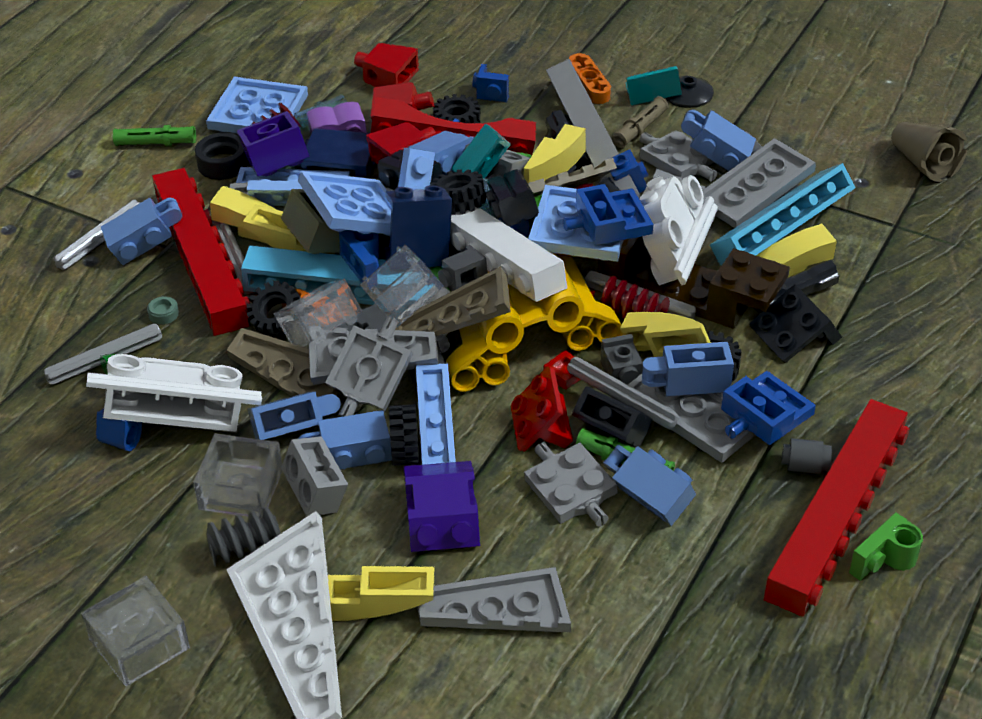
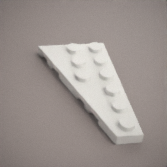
(290, 610)

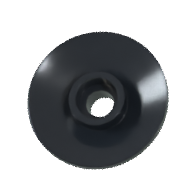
(694, 94)

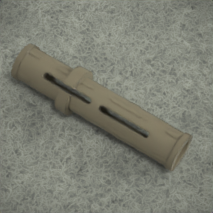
(635, 126)

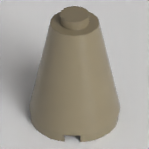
(931, 148)

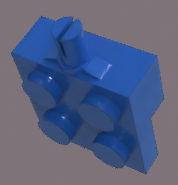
(609, 215)
(764, 407)

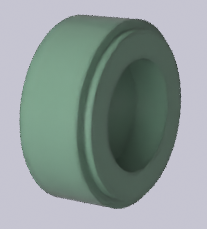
(163, 310)

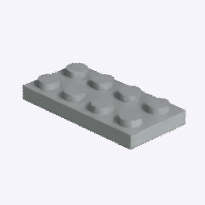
(758, 182)
(699, 420)

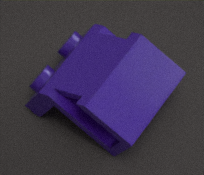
(441, 506)

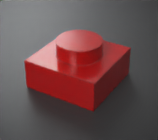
(560, 364)

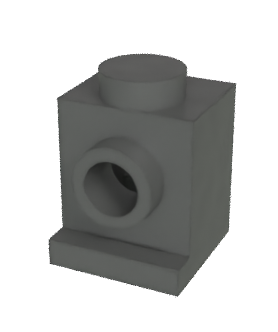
(462, 268)
(621, 358)

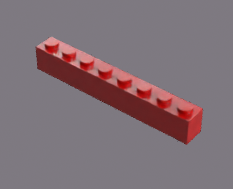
(203, 254)
(836, 509)

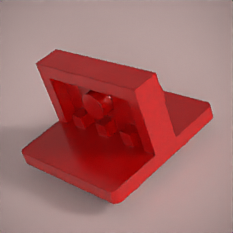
(541, 413)

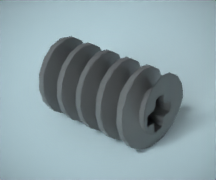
(241, 535)

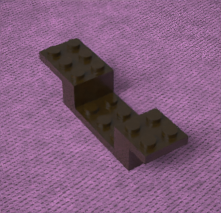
(716, 295)

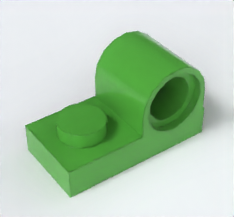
(893, 543)

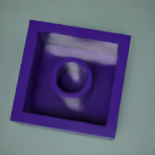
(273, 144)

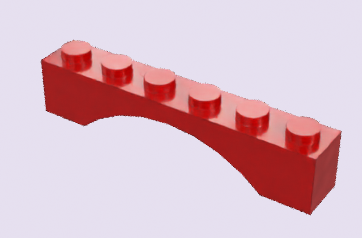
(394, 112)

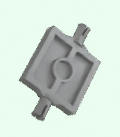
(675, 155)
(369, 367)
(571, 483)

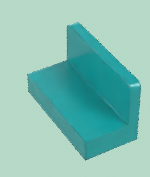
(652, 84)
(482, 152)

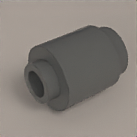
(806, 456)

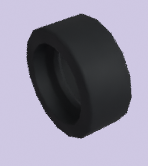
(220, 144)

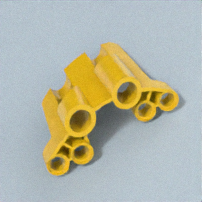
(492, 339)

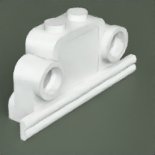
(678, 225)
(172, 392)

